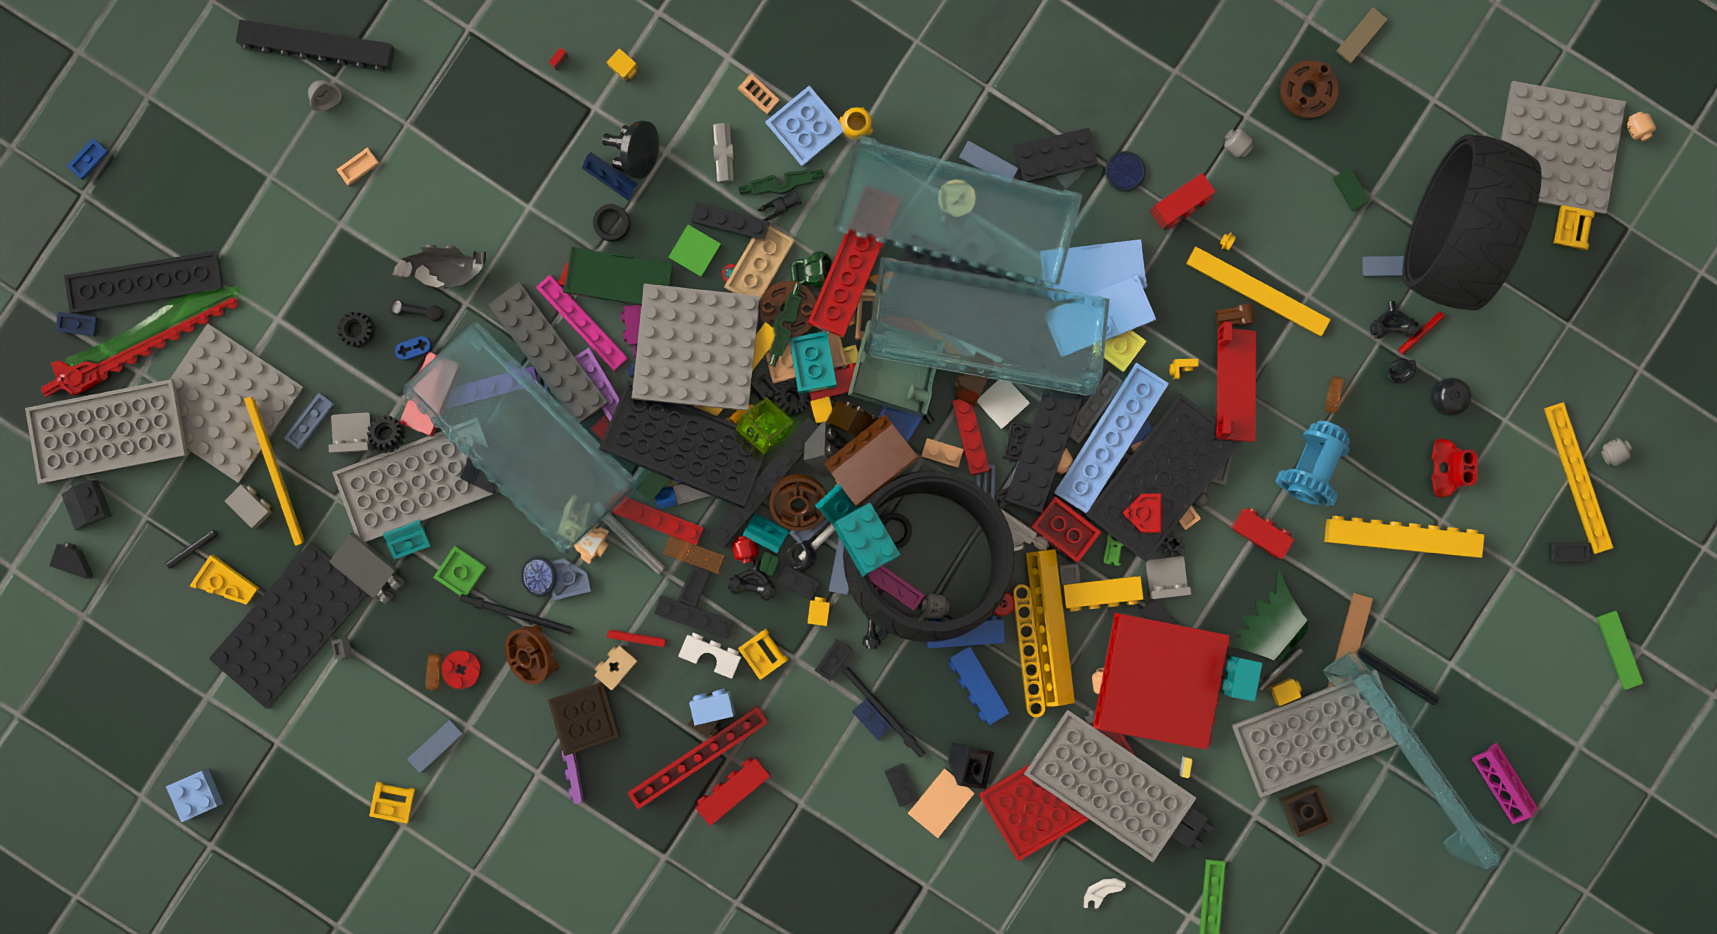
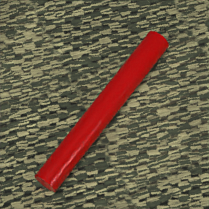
(1421, 333)

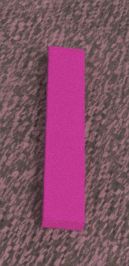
(582, 323)

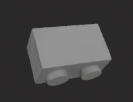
(249, 506)

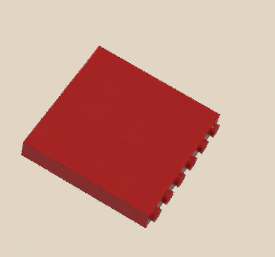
(1161, 681)

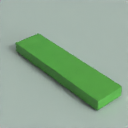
(1619, 650)
(1212, 896)

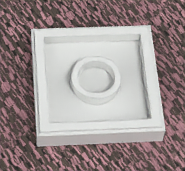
(1002, 402)

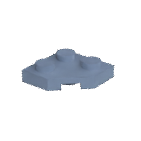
(570, 580)

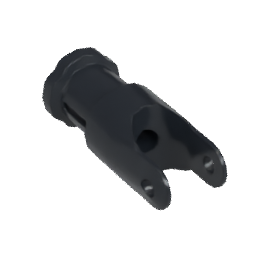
(781, 204)

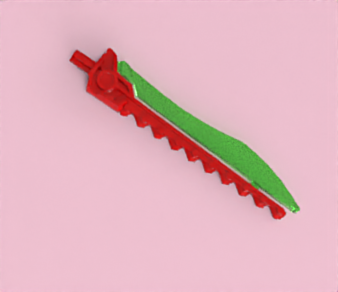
(87, 374)

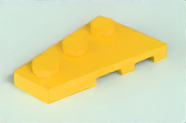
(225, 581)

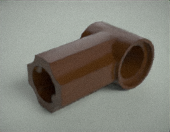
(1239, 315)

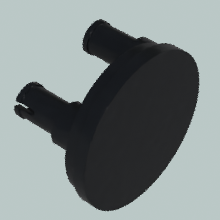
(637, 148)

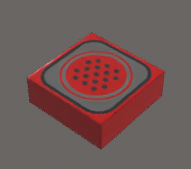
(558, 58)

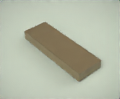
(1361, 35)

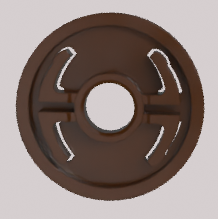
(1318, 77)
(771, 307)
(782, 498)
(541, 655)

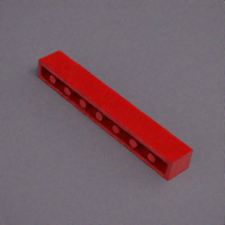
(698, 757)

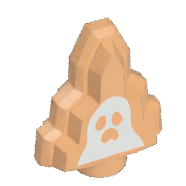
(593, 545)

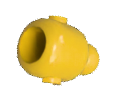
(856, 122)

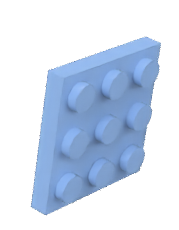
(805, 126)

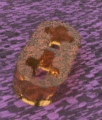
(1333, 394)
(433, 669)

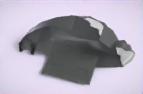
(441, 266)

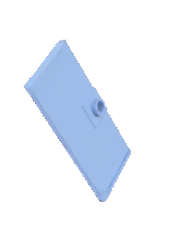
(1102, 265)
(1127, 306)

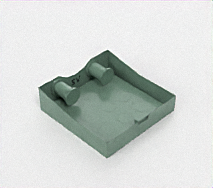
(891, 382)

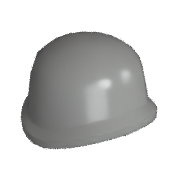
(323, 95)

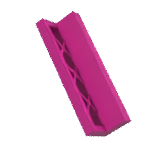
(896, 587)
(1512, 784)

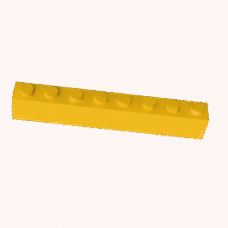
(1404, 538)
(1050, 628)

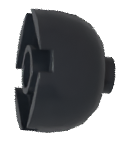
(1451, 396)

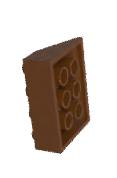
(871, 460)

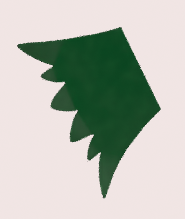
(1276, 628)

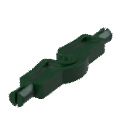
(770, 183)
(787, 315)

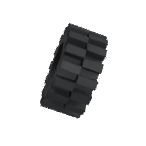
(347, 320)
(784, 405)
(381, 425)

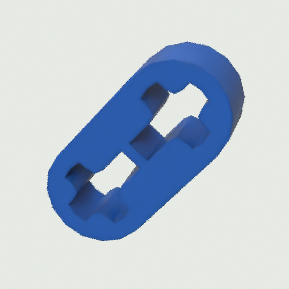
(411, 344)

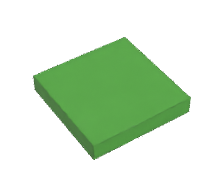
(694, 250)
(460, 571)

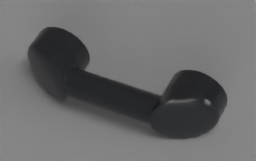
(432, 312)

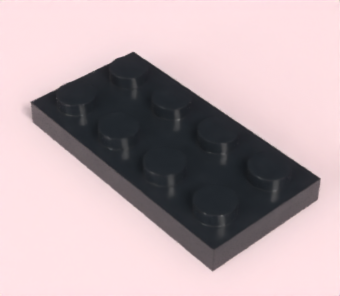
(1056, 155)

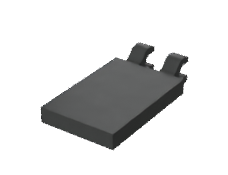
(366, 568)

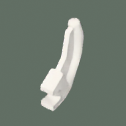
(1101, 889)

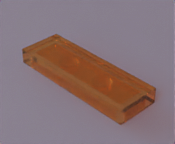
(693, 554)

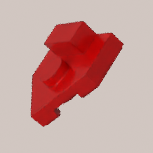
(1146, 513)

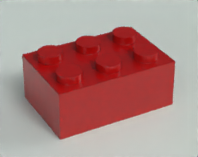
(1183, 202)
(1065, 529)

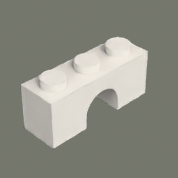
(695, 646)

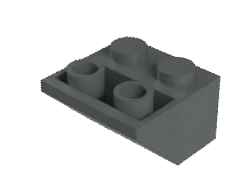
(821, 446)

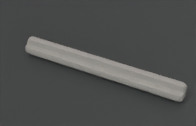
(634, 544)

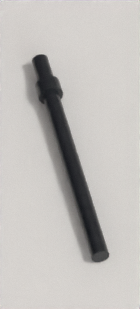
(479, 603)
(909, 740)

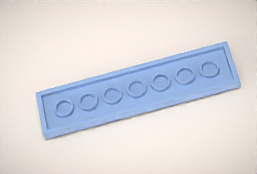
(1111, 438)

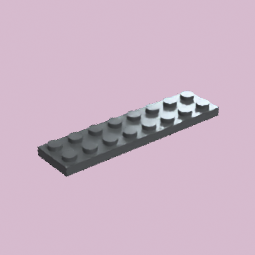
(548, 353)

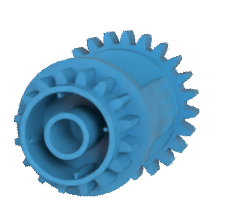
(1316, 465)

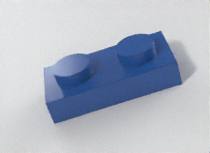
(87, 159)

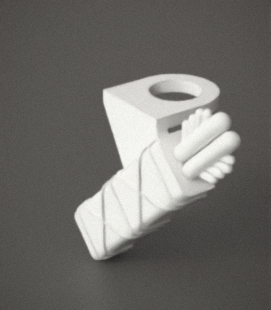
(1022, 533)

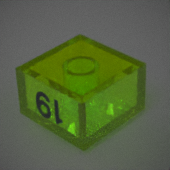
(764, 425)

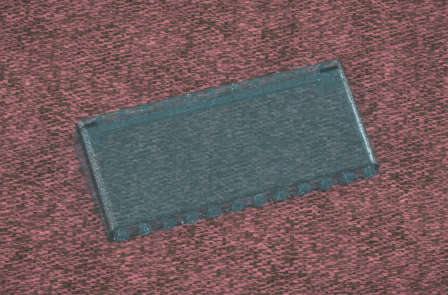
(957, 212)
(988, 327)
(520, 437)
(1470, 841)

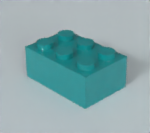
(866, 539)
(1241, 678)

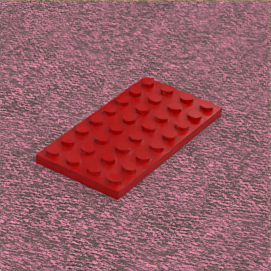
(1031, 814)

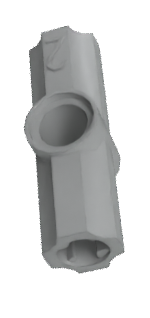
(723, 153)

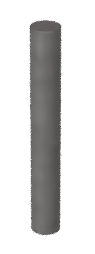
(1280, 669)

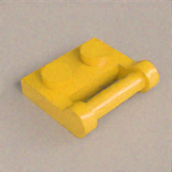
(1568, 226)
(757, 657)
(392, 809)

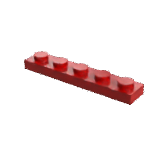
(660, 521)

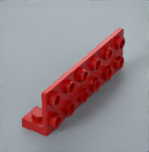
(1236, 384)

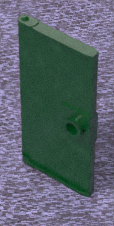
(613, 275)

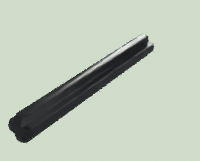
(1398, 677)

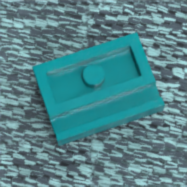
(765, 533)
(407, 539)

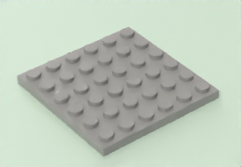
(1571, 138)
(695, 347)
(212, 405)

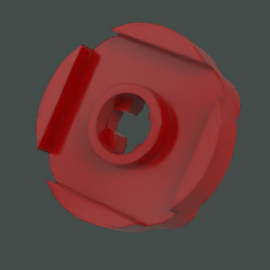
(450, 668)

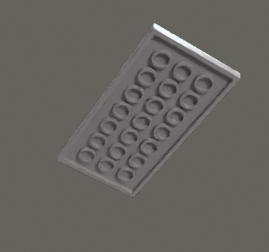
(106, 431)
(405, 486)
(1310, 737)
(1110, 785)

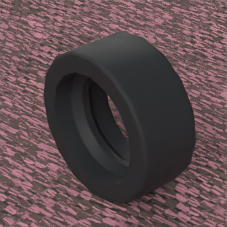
(611, 208)
(908, 528)

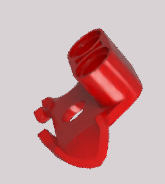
(1446, 483)

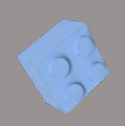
(712, 707)
(194, 795)

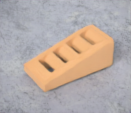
(742, 88)

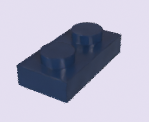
(76, 324)
(872, 719)

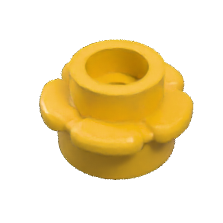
(1227, 241)

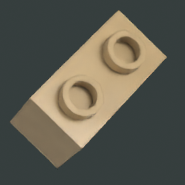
(613, 678)

